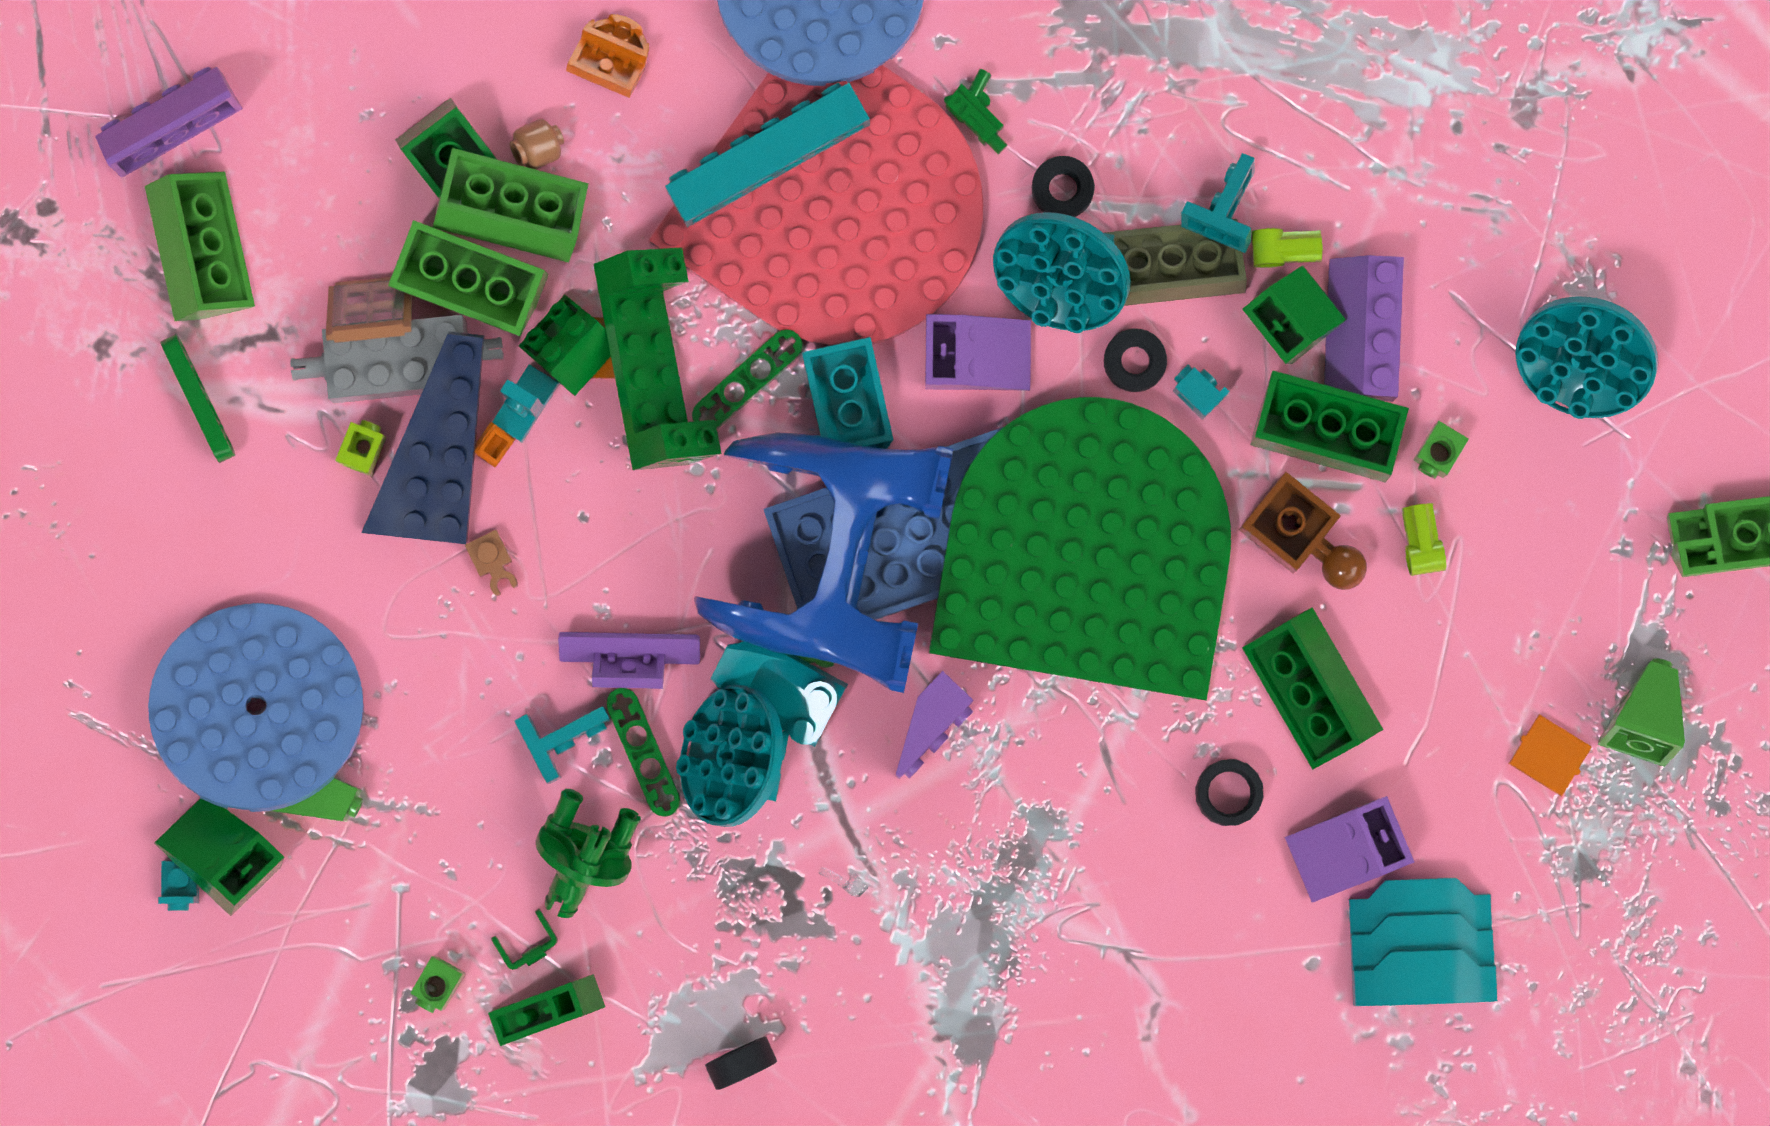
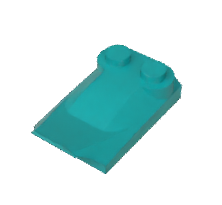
(848, 394)
(796, 688)

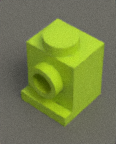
(349, 454)

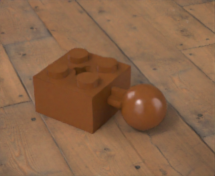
(1342, 565)

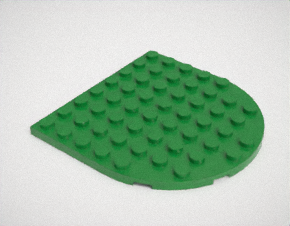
(1088, 551)

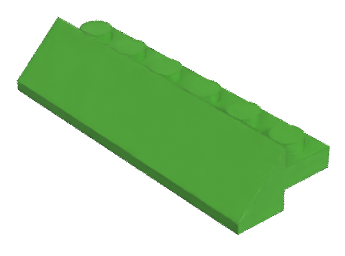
(1721, 537)

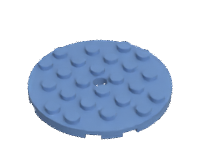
(820, 38)
(268, 757)

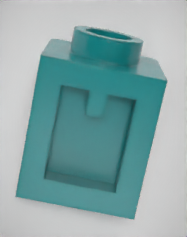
(177, 888)

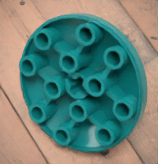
(1061, 272)
(1586, 357)
(732, 756)

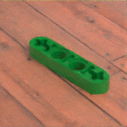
(743, 376)
(198, 398)
(640, 753)

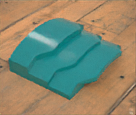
(1422, 944)

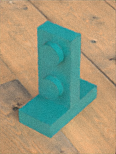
(1218, 221)
(524, 402)
(559, 740)

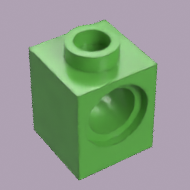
(1450, 439)
(450, 974)

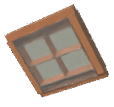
(367, 311)

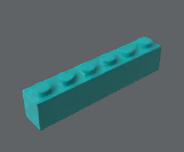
(767, 154)

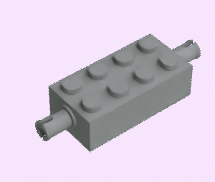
(385, 365)

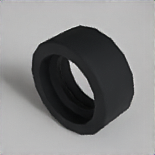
(1248, 774)
(741, 1063)

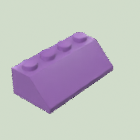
(168, 121)
(1365, 348)

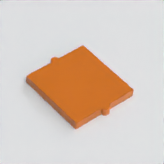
(1550, 755)

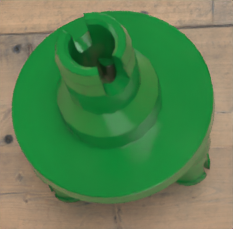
(583, 853)

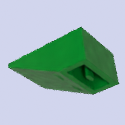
(220, 854)

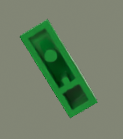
(546, 1010)

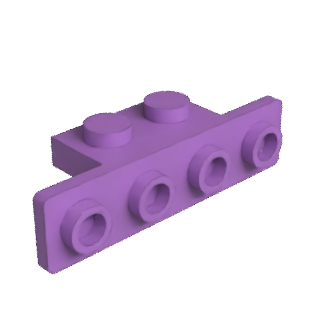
(629, 658)

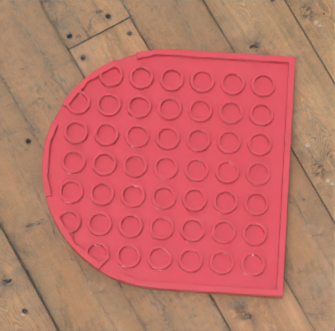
(853, 235)

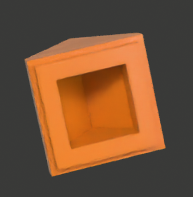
(493, 444)

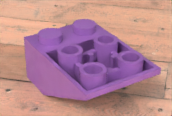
(977, 353)
(933, 714)
(1349, 849)

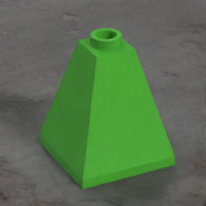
(1650, 717)

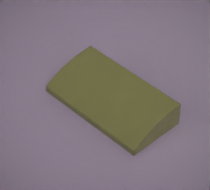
(1178, 265)

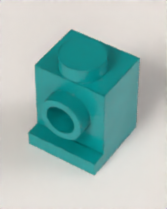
(1198, 390)

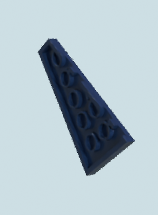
(433, 468)

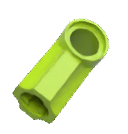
(1275, 247)
(1424, 549)

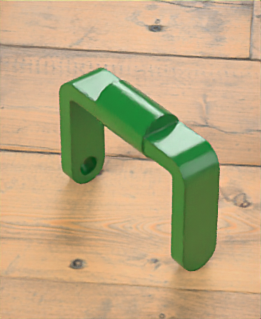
(532, 955)

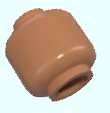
(536, 144)

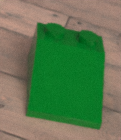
(432, 139)

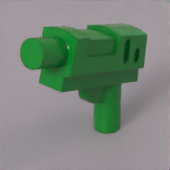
(970, 108)

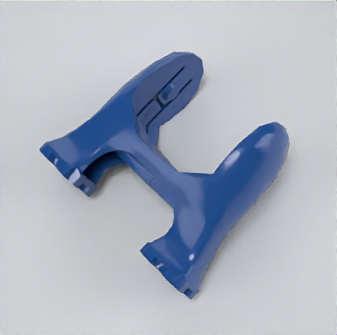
(860, 485)

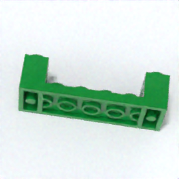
(646, 360)

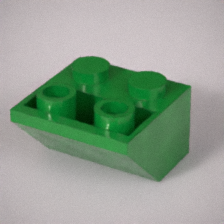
(1294, 315)
(568, 344)

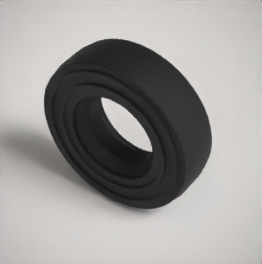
(1067, 166)
(1145, 341)

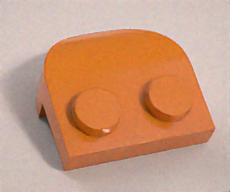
(611, 54)

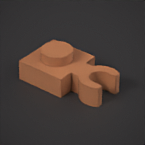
(491, 556)

